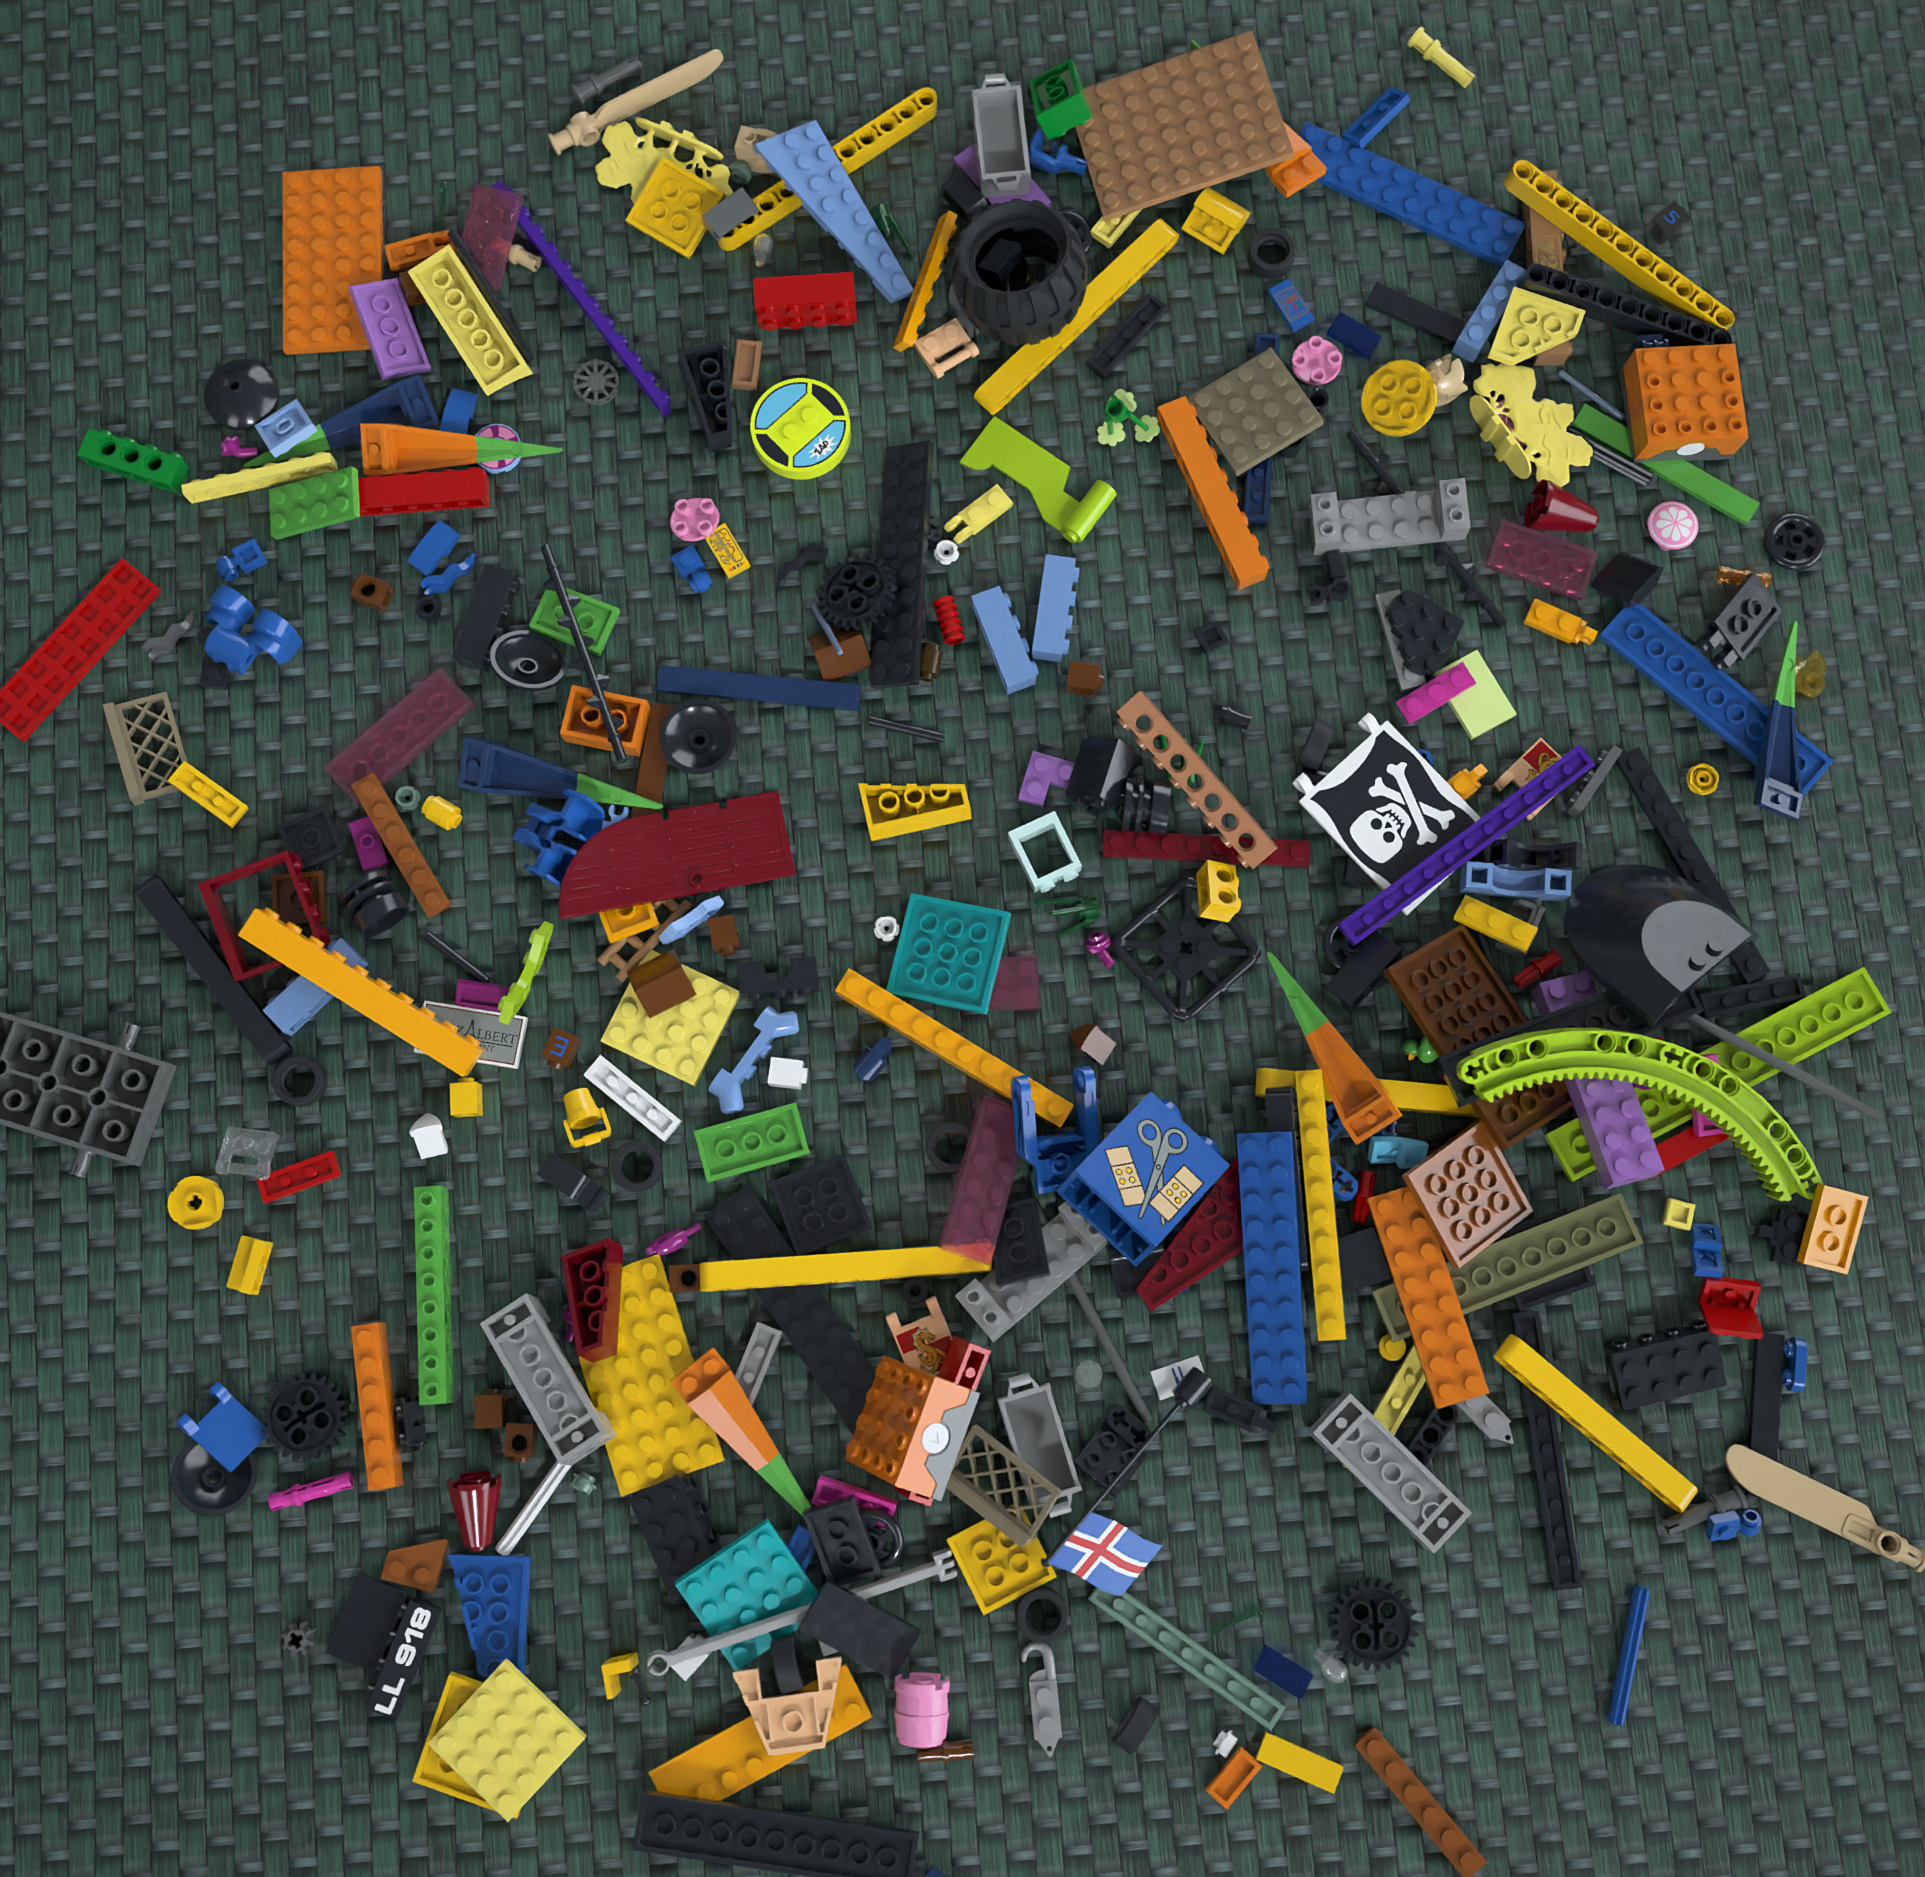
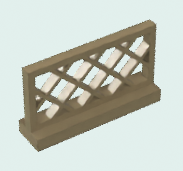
(125, 747)
(991, 1507)

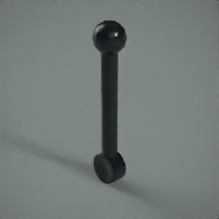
(635, 1674)

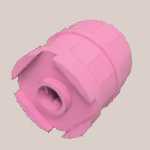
(921, 1709)

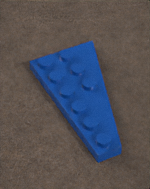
(494, 1607)

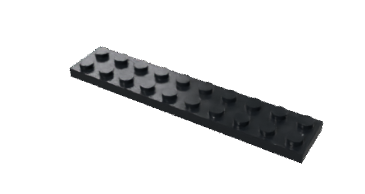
(904, 549)
(1594, 1012)
(799, 1309)
(771, 1838)

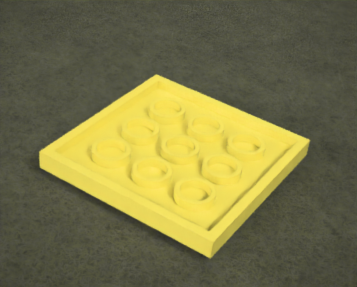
(680, 1037)
(507, 1740)

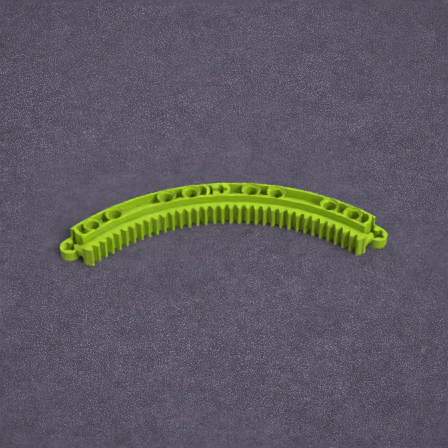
(1734, 1108)

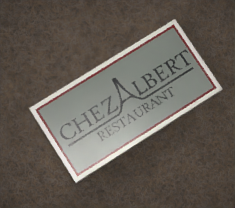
(501, 1041)

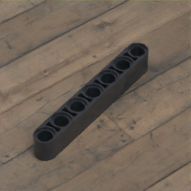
(1281, 1117)

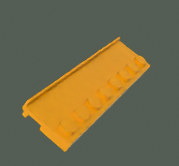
(739, 1755)

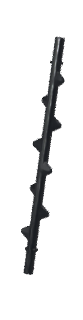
(1445, 555)
(584, 660)

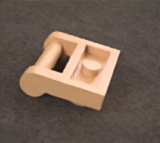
(943, 341)

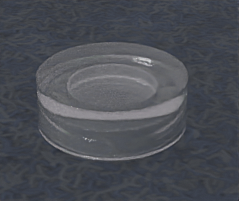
(1088, 1373)

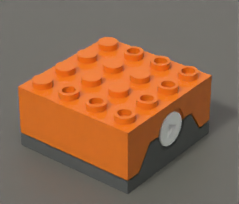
(1684, 403)
(911, 1428)

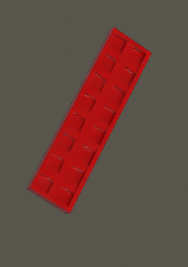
(74, 648)

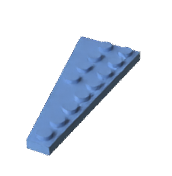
(819, 180)

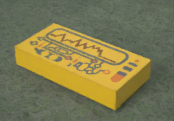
(727, 551)

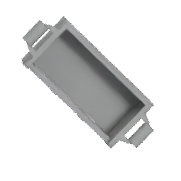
(1000, 138)
(1039, 1439)

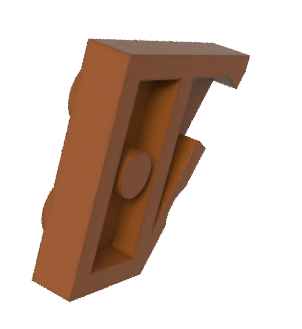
(416, 1565)

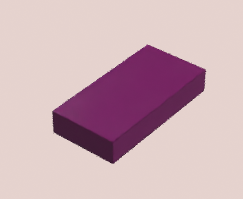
(479, 995)

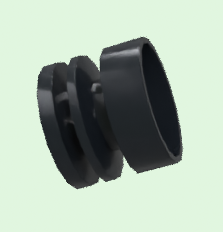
(1145, 805)
(374, 903)

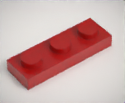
(299, 1177)

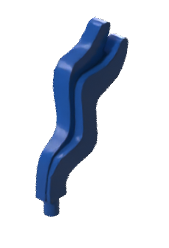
(443, 582)

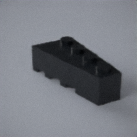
(707, 384)

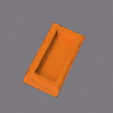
(1233, 1777)

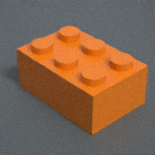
(585, 725)

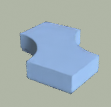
(701, 913)

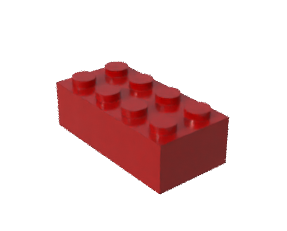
(805, 300)

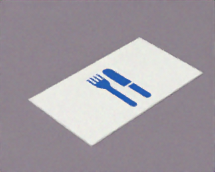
(1168, 1377)

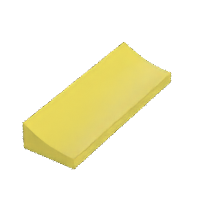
(469, 320)

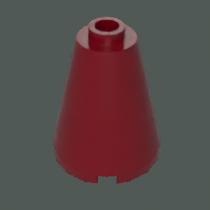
(1559, 510)
(475, 1506)

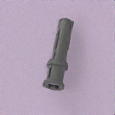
(596, 84)
(1717, 1504)

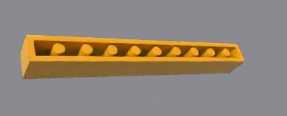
(362, 992)
(948, 1045)

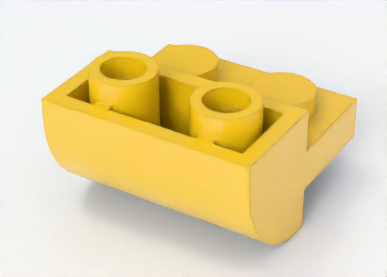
(1215, 220)

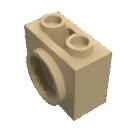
(744, 148)

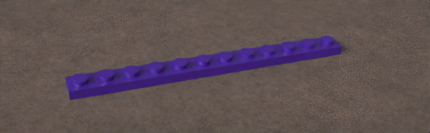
(591, 309)
(1465, 845)

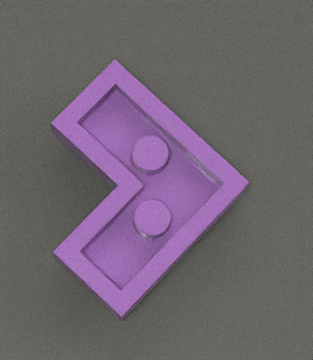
(1040, 774)

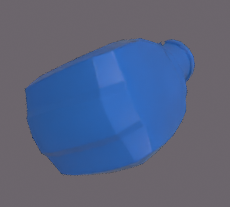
(1056, 161)

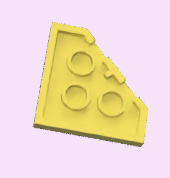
(1533, 326)

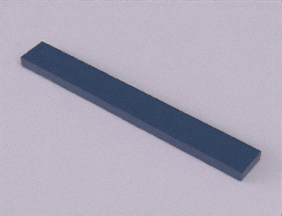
(1259, 476)
(759, 688)

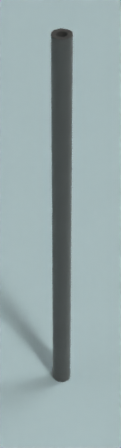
(1785, 1067)
(1105, 1340)

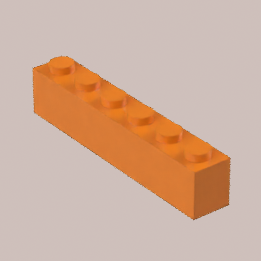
(377, 1406)

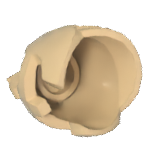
(1448, 379)

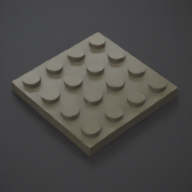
(1255, 411)

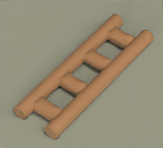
(642, 948)

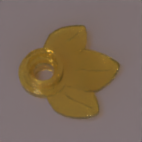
(1810, 671)

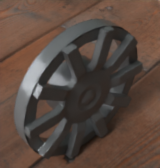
(596, 382)

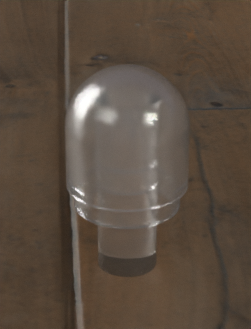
(762, 248)
(1331, 1666)

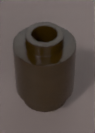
(930, 661)

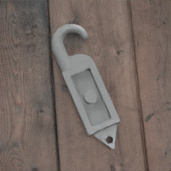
(1487, 1418)
(1044, 1698)

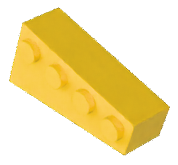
(912, 808)

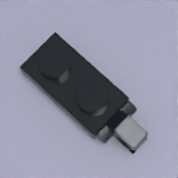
(1237, 1411)

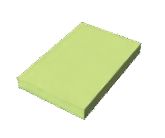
(1483, 704)

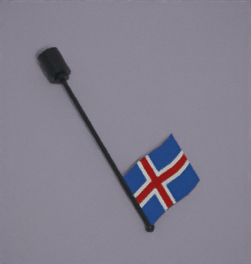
(1103, 1548)

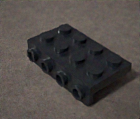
(1666, 1365)
(675, 1527)

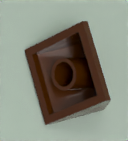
(835, 666)
(661, 983)

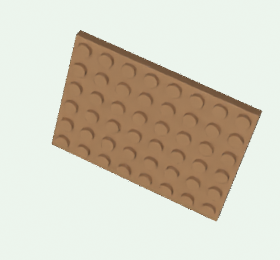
(1182, 126)

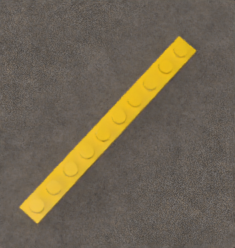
(1320, 1205)

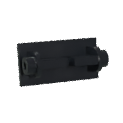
(410, 1434)

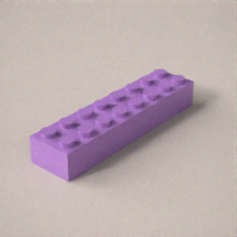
(1605, 1107)

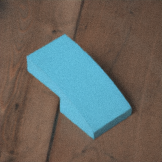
(1397, 1150)

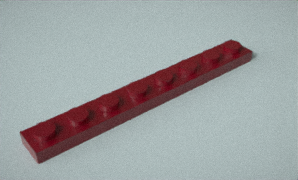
(1198, 848)

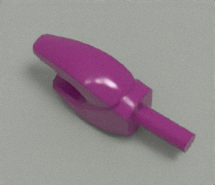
(671, 1241)

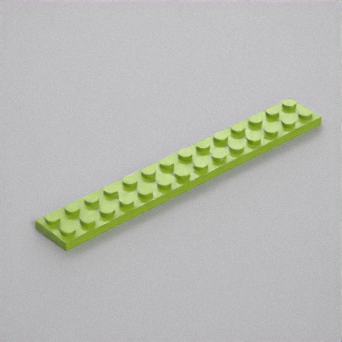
(1787, 1034)

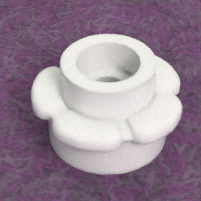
(943, 546)
(881, 923)
(1225, 1743)

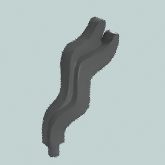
(961, 317)
(166, 643)

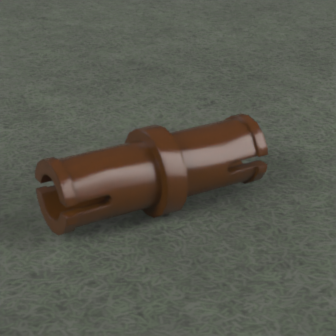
(946, 1752)

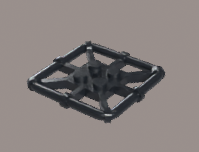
(1183, 966)

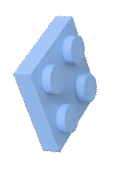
(285, 428)

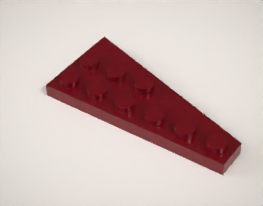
(1201, 1245)

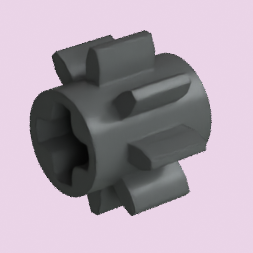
(290, 1638)

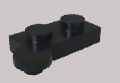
(213, 674)

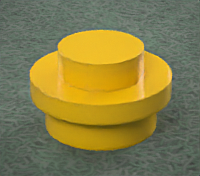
(1390, 1350)

